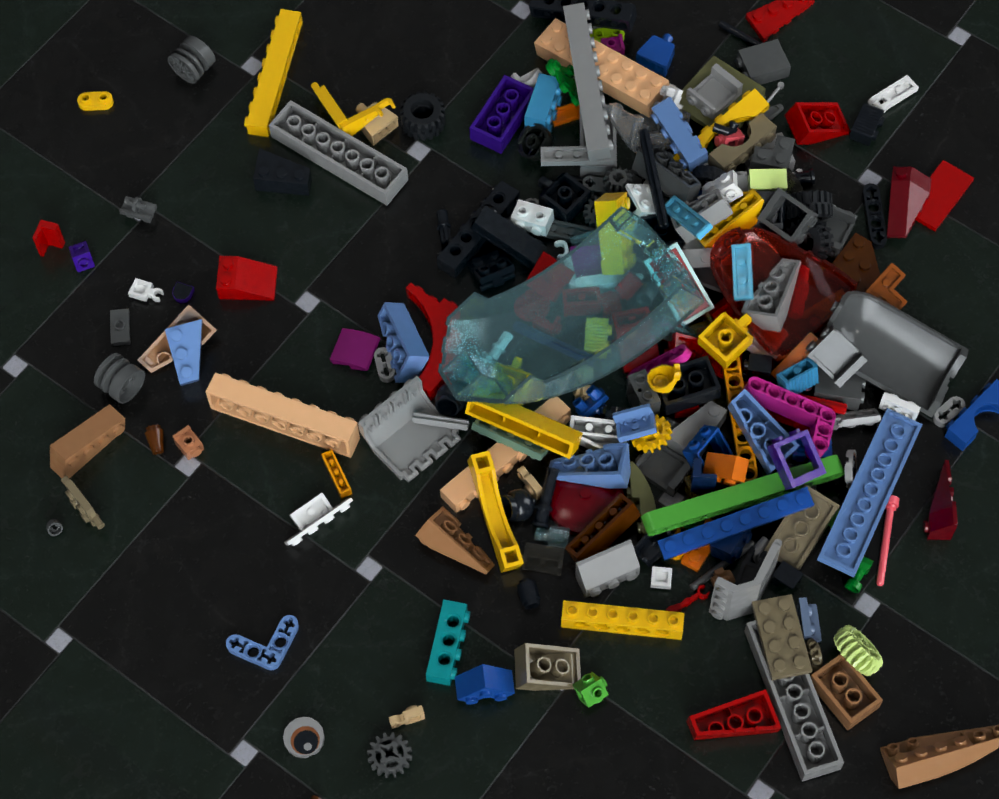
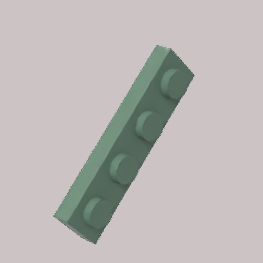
(510, 440)

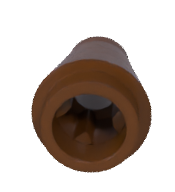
(155, 438)

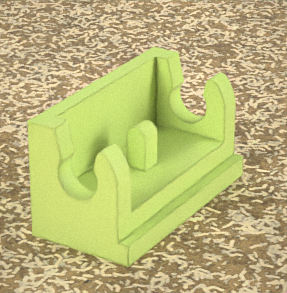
(767, 179)

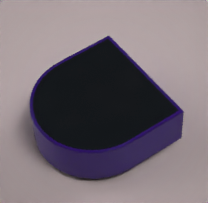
(182, 293)

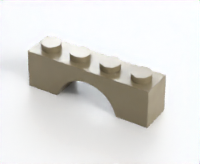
(759, 131)

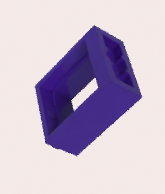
(781, 464)

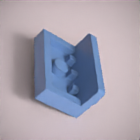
(635, 423)

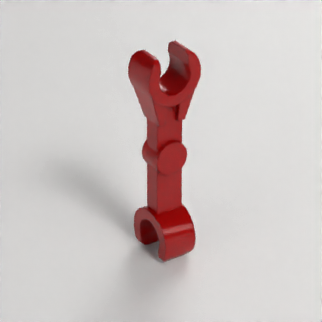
(687, 601)

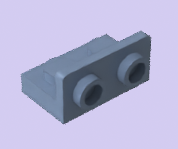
(808, 620)

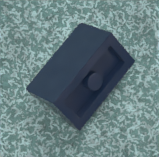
(701, 482)

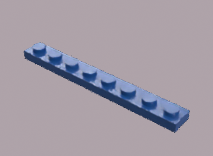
(735, 523)

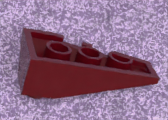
(942, 515)

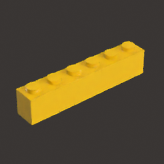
(528, 426)

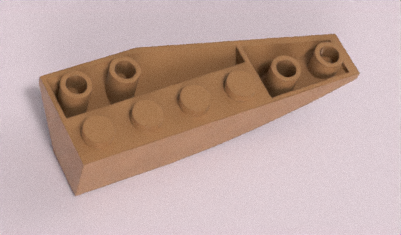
(937, 754)

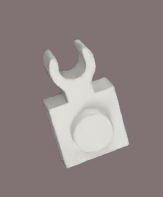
(143, 290)

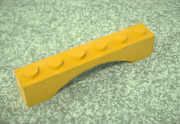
(745, 110)
(487, 489)

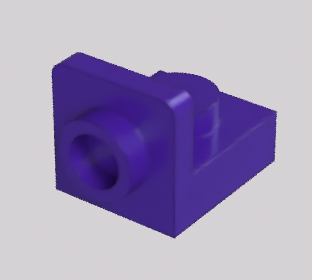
(81, 256)

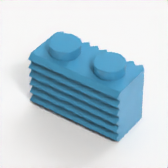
(799, 376)

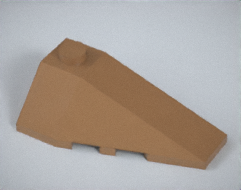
(159, 351)
(445, 536)

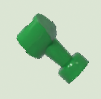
(854, 584)

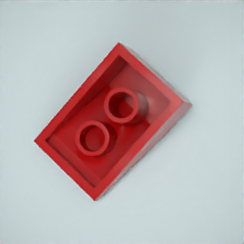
(816, 122)
(245, 279)

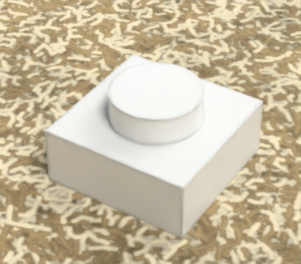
(661, 577)

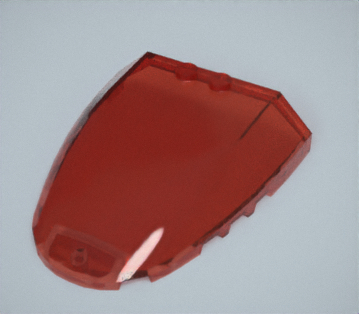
(814, 293)

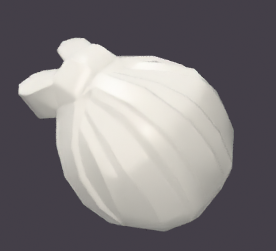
(529, 79)

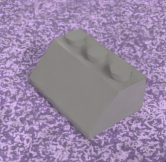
(607, 569)

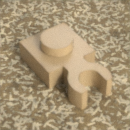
(531, 484)
(407, 717)

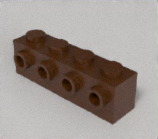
(604, 529)

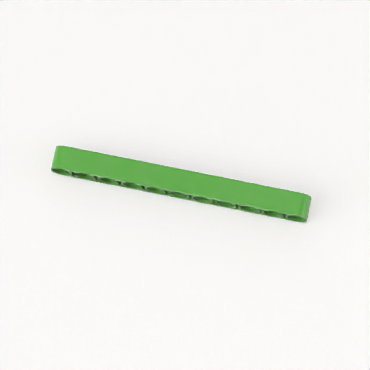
(733, 498)

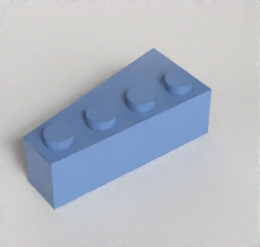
(679, 134)
(402, 341)
(759, 429)

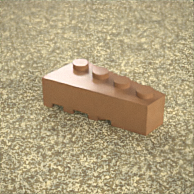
(85, 441)

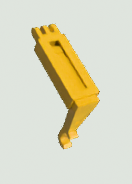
(355, 122)

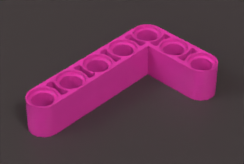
(797, 408)

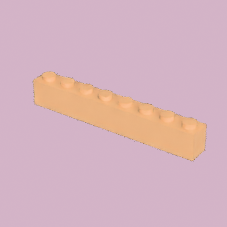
(462, 489)

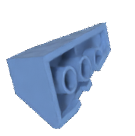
(598, 468)

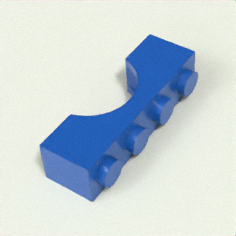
(964, 430)

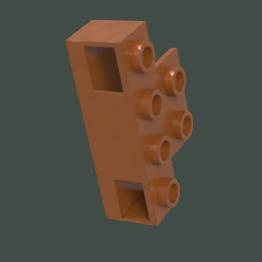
(884, 286)

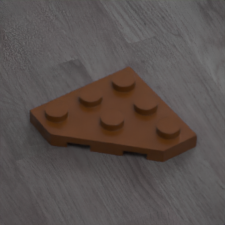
(858, 262)

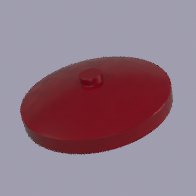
(579, 504)

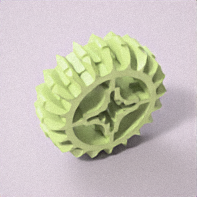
(858, 650)

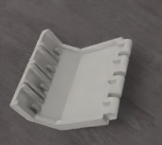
(400, 441)
(734, 600)

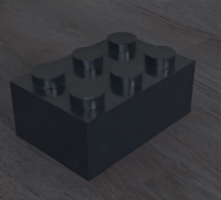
(695, 387)

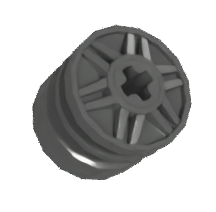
(191, 59)
(119, 378)

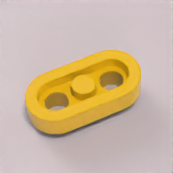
(95, 101)

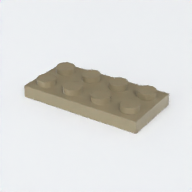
(803, 530)
(781, 637)

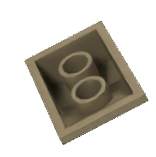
(546, 667)

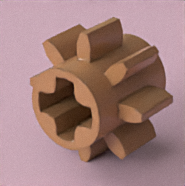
(725, 574)

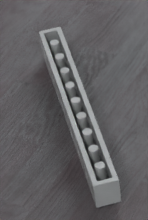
(587, 83)

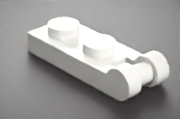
(894, 93)

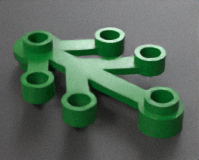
(566, 83)

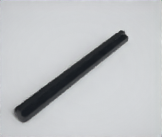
(653, 178)

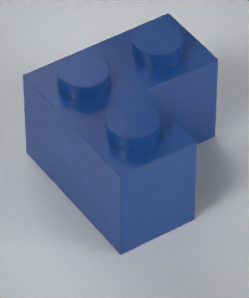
(484, 682)

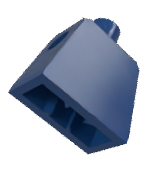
(657, 54)

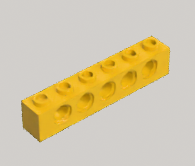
(622, 620)

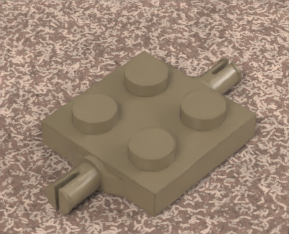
(80, 503)

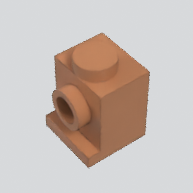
(183, 439)

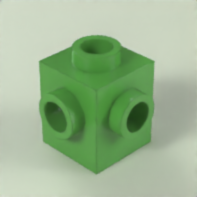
(591, 689)

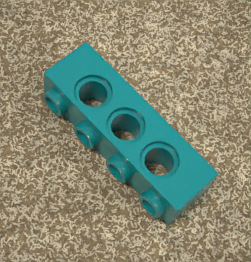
(449, 612)

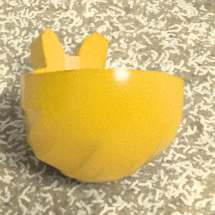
(664, 378)

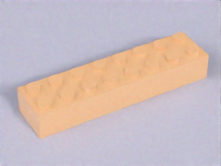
(619, 75)
(283, 414)

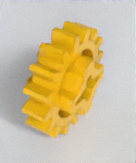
(655, 440)

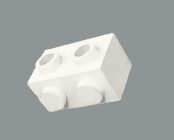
(533, 217)

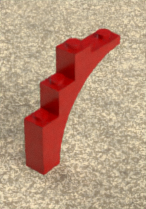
(436, 315)

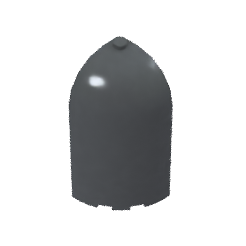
(900, 350)

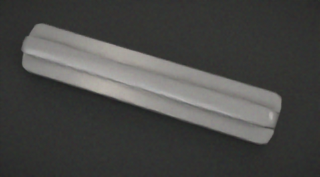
(440, 421)

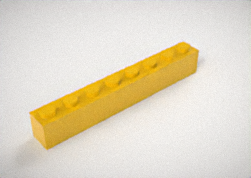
(274, 72)

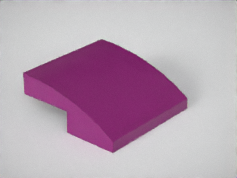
(355, 349)

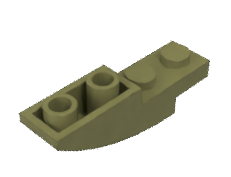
(640, 495)

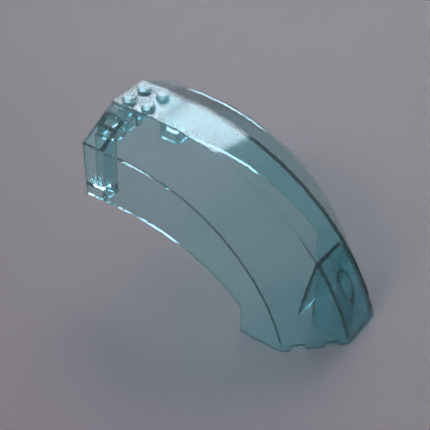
(571, 320)

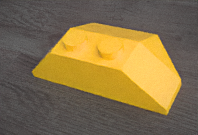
(745, 215)

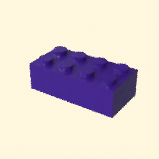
(501, 114)

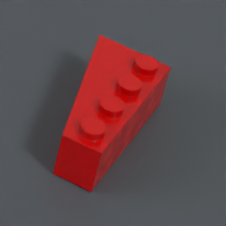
(739, 717)

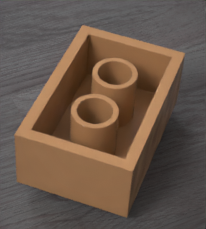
(845, 692)

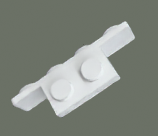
(312, 514)

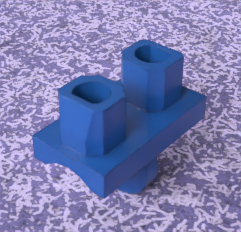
(593, 404)

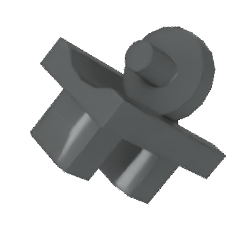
(138, 209)

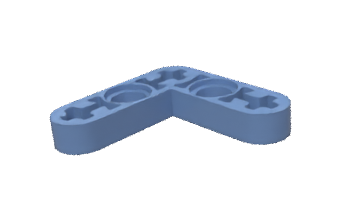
(271, 650)

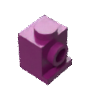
(615, 43)

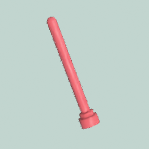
(891, 506)

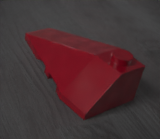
(907, 196)

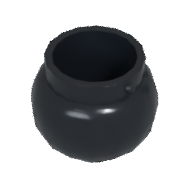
(446, 402)
(518, 505)

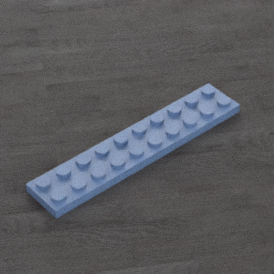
(869, 493)

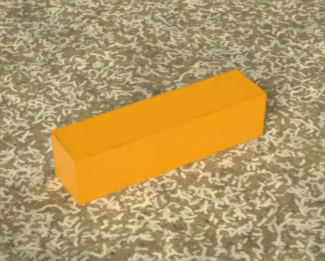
(336, 474)

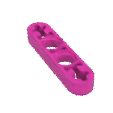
(674, 356)

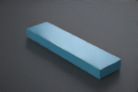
(687, 217)

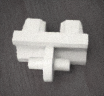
(673, 92)

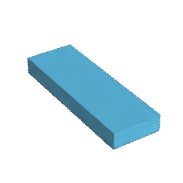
(742, 272)

